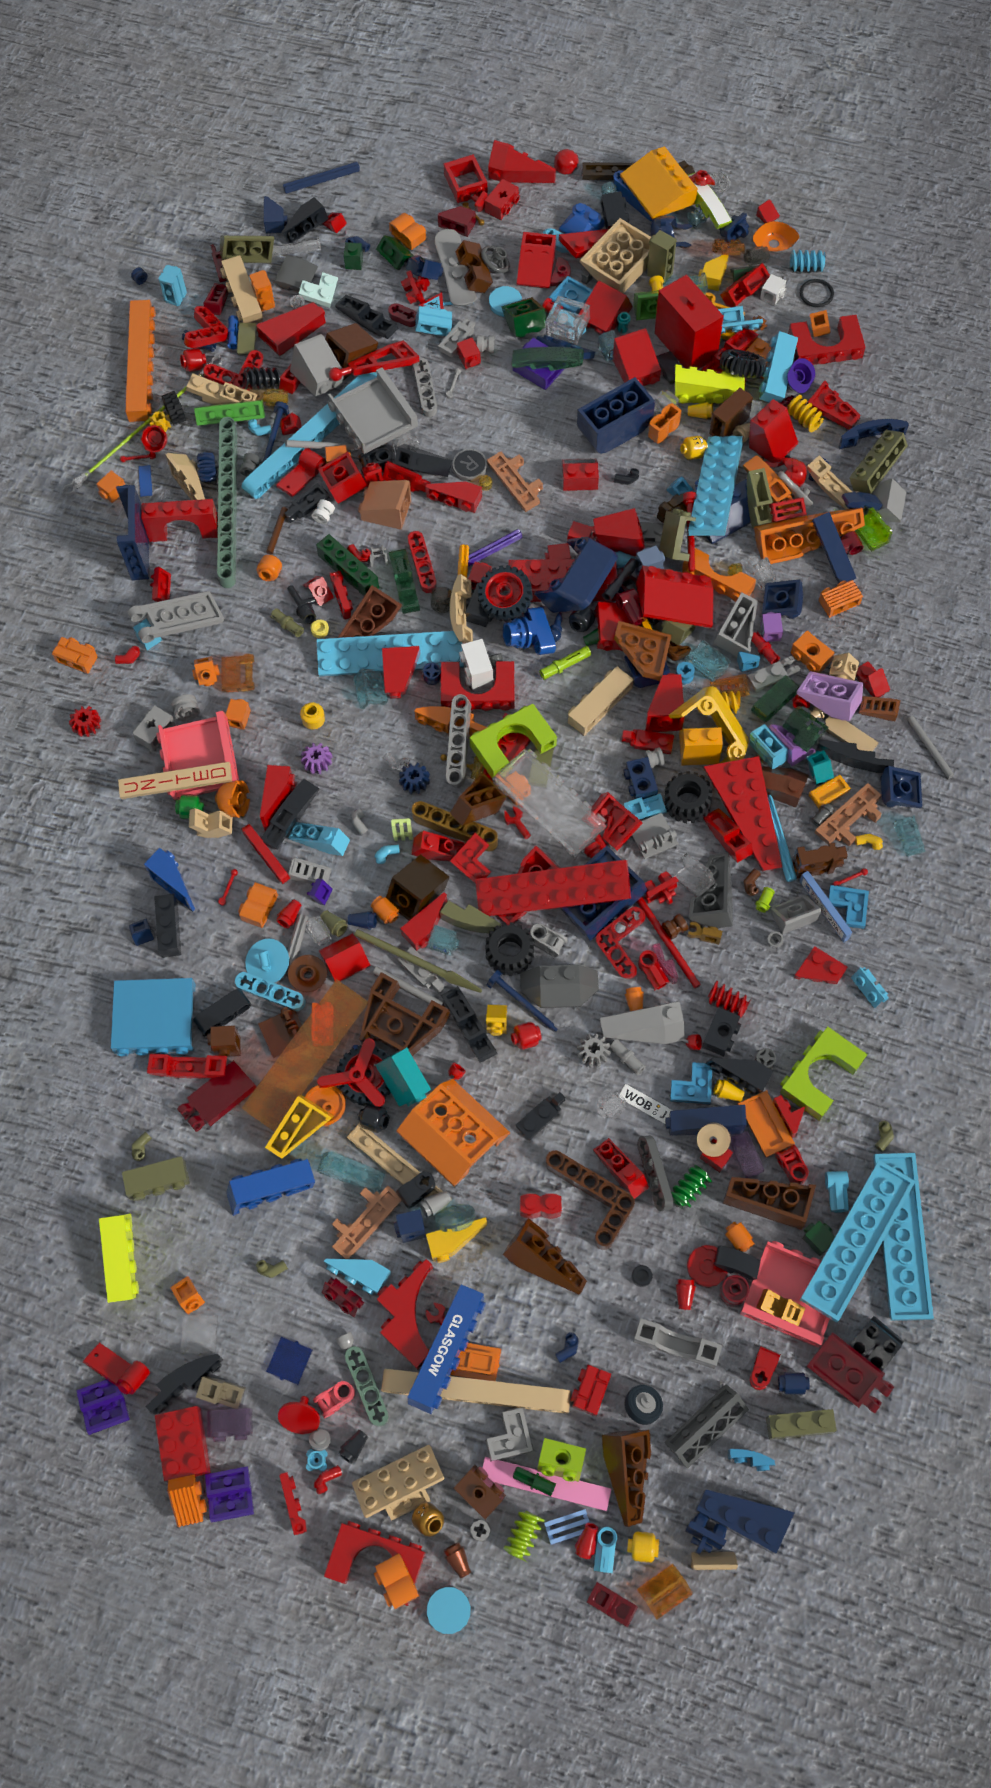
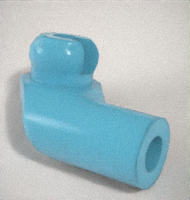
(257, 429)
(385, 851)

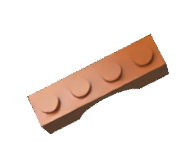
(727, 585)

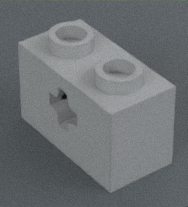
(146, 731)

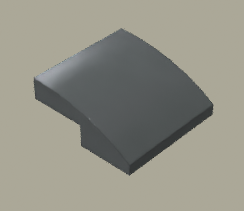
(293, 272)

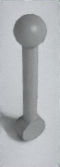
(449, 394)

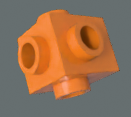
(201, 667)

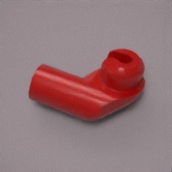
(360, 555)
(324, 1477)

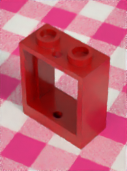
(460, 167)

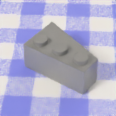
(738, 628)

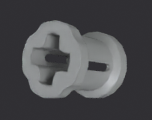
(483, 1537)

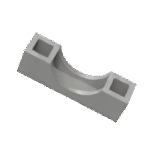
(676, 1344)

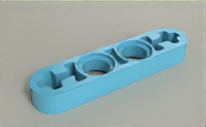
(269, 993)

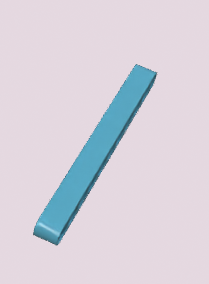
(287, 457)

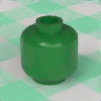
(186, 803)

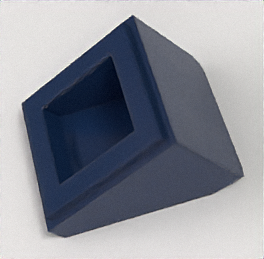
(413, 264)
(141, 932)

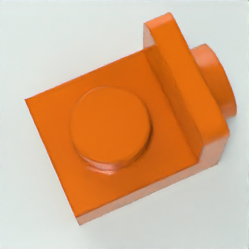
(187, 1295)

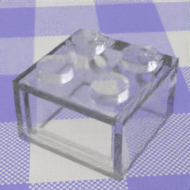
(565, 324)

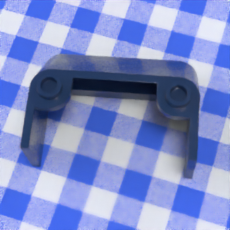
(582, 579)

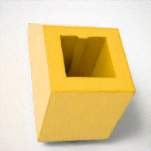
(496, 1019)

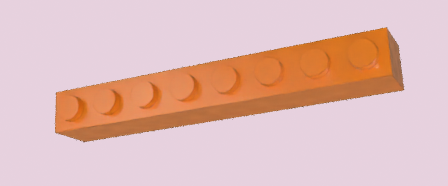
(140, 360)

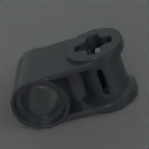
(376, 456)
(414, 1191)

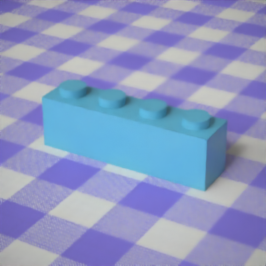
(779, 362)

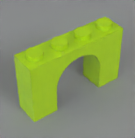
(525, 721)
(830, 1047)

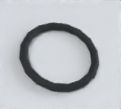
(814, 304)

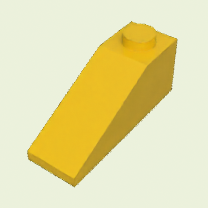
(447, 1244)

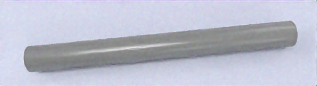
(316, 445)
(931, 748)
(409, 988)

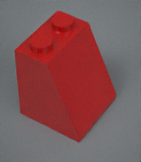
(605, 307)
(636, 358)
(772, 432)
(620, 532)
(398, 669)
(666, 700)

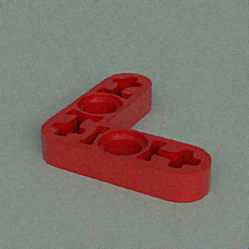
(215, 332)
(237, 379)
(615, 937)

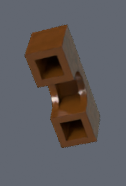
(478, 276)

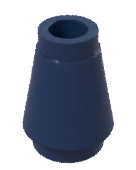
(363, 920)

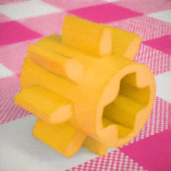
(161, 420)

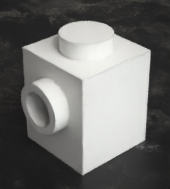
(773, 290)

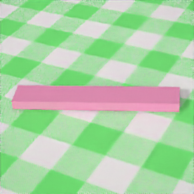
(575, 1492)

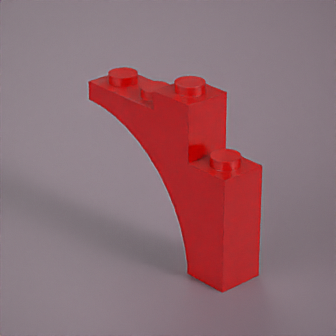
(401, 1304)

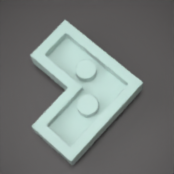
(322, 293)

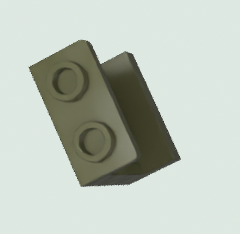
(673, 534)

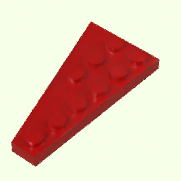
(746, 800)

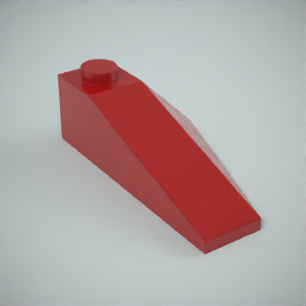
(517, 167)
(534, 861)

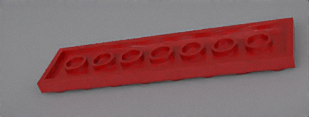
(554, 888)

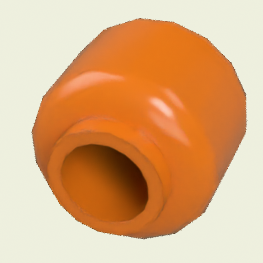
(269, 568)

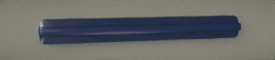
(321, 177)

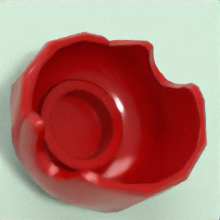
(566, 161)
(154, 438)

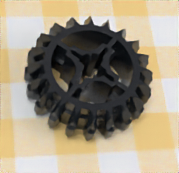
(742, 363)

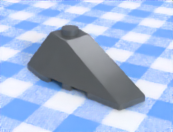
(715, 904)

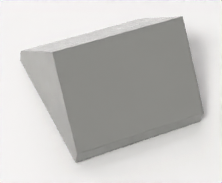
(892, 499)
(795, 913)

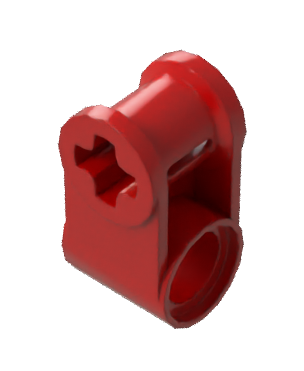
(791, 1161)
(764, 1365)

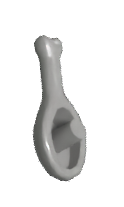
(795, 489)

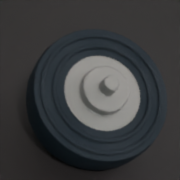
(643, 1404)

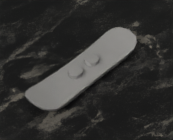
(446, 244)

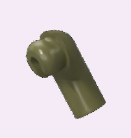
(270, 1270)

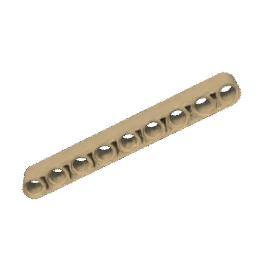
(485, 1392)

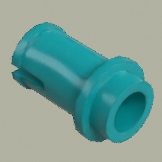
(623, 319)

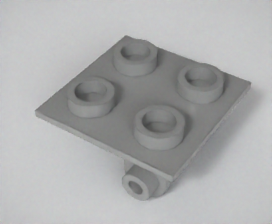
(654, 836)

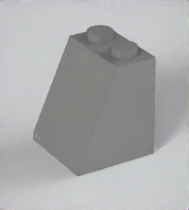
(312, 364)

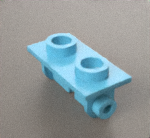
(865, 982)

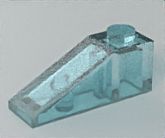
(350, 1171)

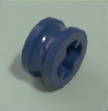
(139, 276)

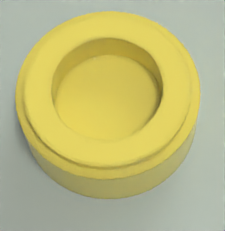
(319, 628)

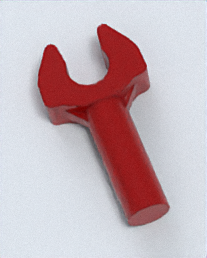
(517, 822)
(440, 1317)

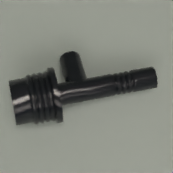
(304, 609)

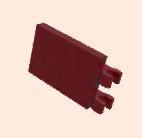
(217, 1097)
(849, 1373)

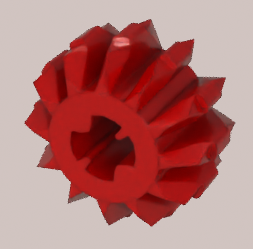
(85, 721)

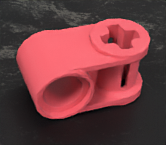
(333, 1398)

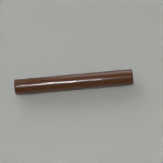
(276, 532)

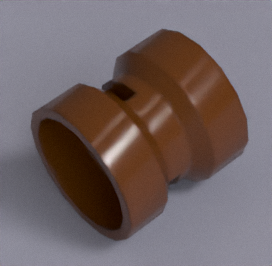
(675, 926)

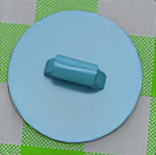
(267, 960)

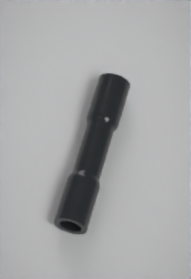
(614, 587)

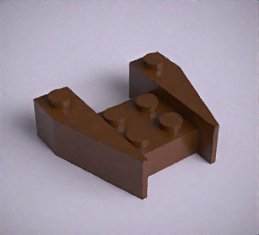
(396, 1024)

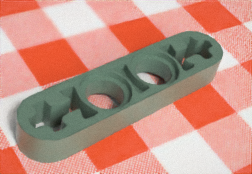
(363, 1387)

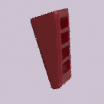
(216, 300)

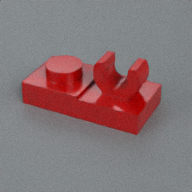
(161, 584)

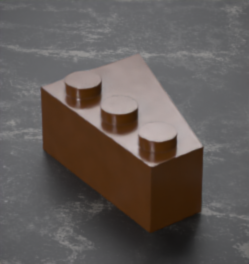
(478, 801)

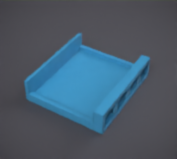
(152, 1016)

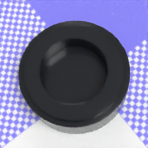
(642, 1276)

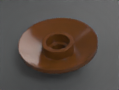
(304, 965)

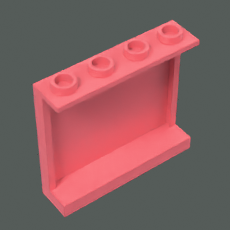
(195, 746)
(788, 1276)

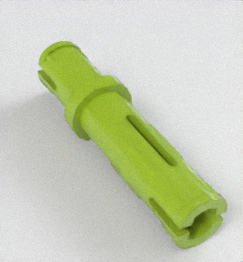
(559, 665)

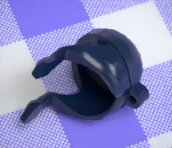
(664, 224)

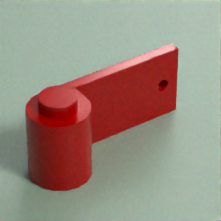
(303, 473)
(117, 1370)

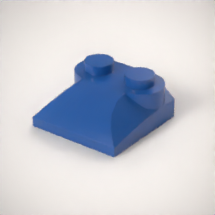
(582, 219)

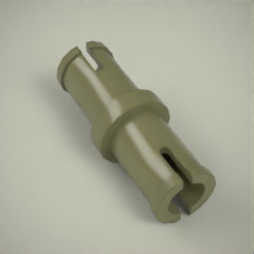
(287, 622)

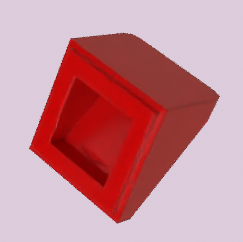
(767, 212)
(335, 222)
(290, 424)

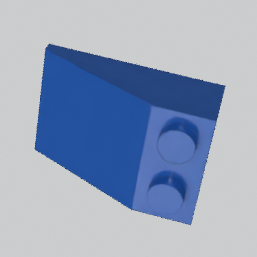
(165, 872)

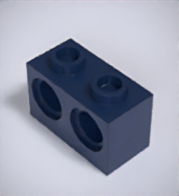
(643, 779)

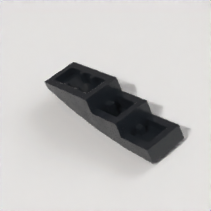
(366, 317)
(849, 755)
(469, 1024)

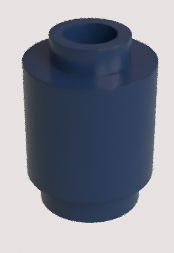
(793, 1383)

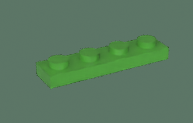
(238, 411)

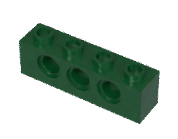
(350, 567)

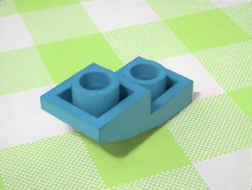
(757, 1459)

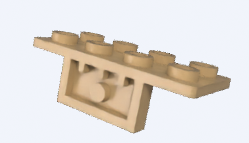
(399, 1485)

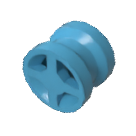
(686, 667)

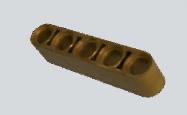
(444, 825)

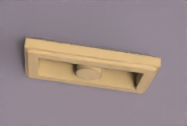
(714, 1561)

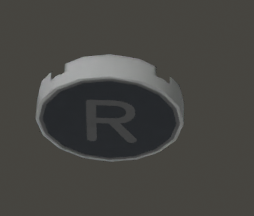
(469, 465)

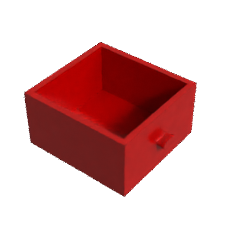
(688, 323)

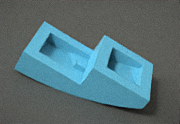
(646, 807)

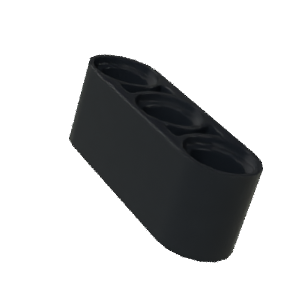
(222, 1011)

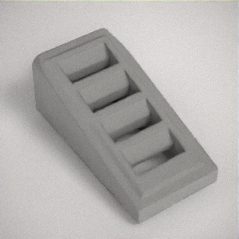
(310, 866)

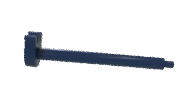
(280, 408)
(496, 978)

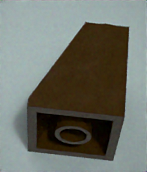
(416, 886)

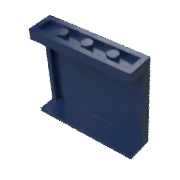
(135, 545)

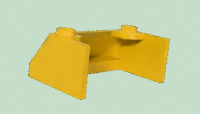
(710, 702)

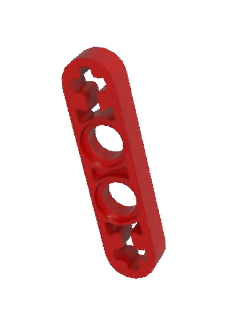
(423, 561)
(265, 854)

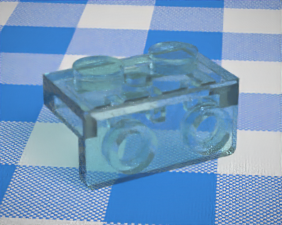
(708, 661)
(369, 688)

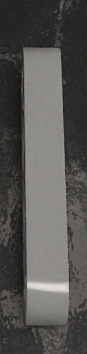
(425, 387)

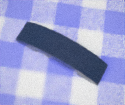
(870, 429)

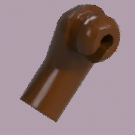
(749, 882)

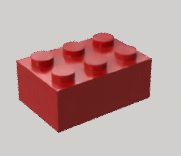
(182, 1443)

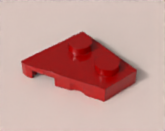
(821, 967)

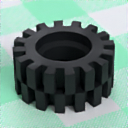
(173, 408)

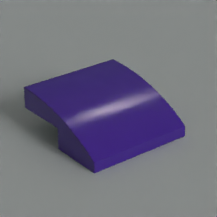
(102, 1406)
(229, 1494)

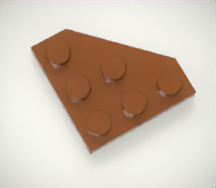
(644, 648)

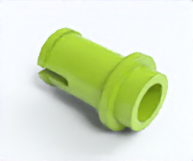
(762, 904)

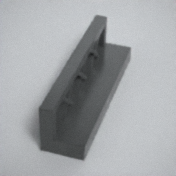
(704, 1422)

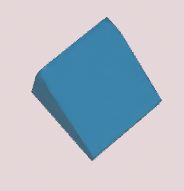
(679, 486)
(747, 661)

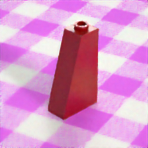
(291, 327)

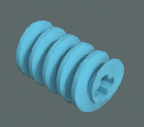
(805, 260)

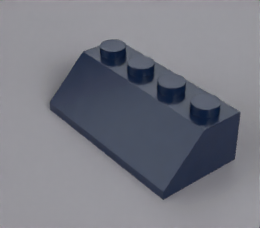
(738, 514)

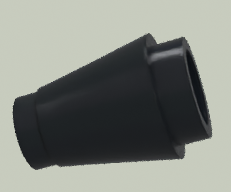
(353, 1446)

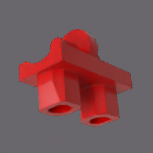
(417, 285)
(663, 891)

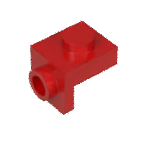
(372, 473)

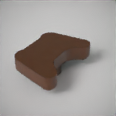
(677, 652)

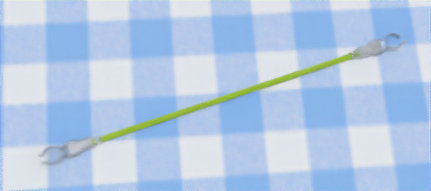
(78, 481)

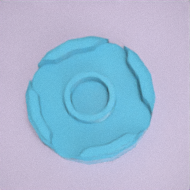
(503, 296)
(448, 1610)

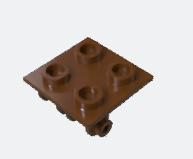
(280, 1030)

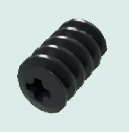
(261, 377)

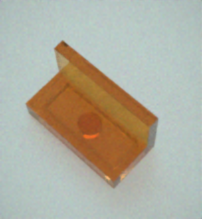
(665, 1591)

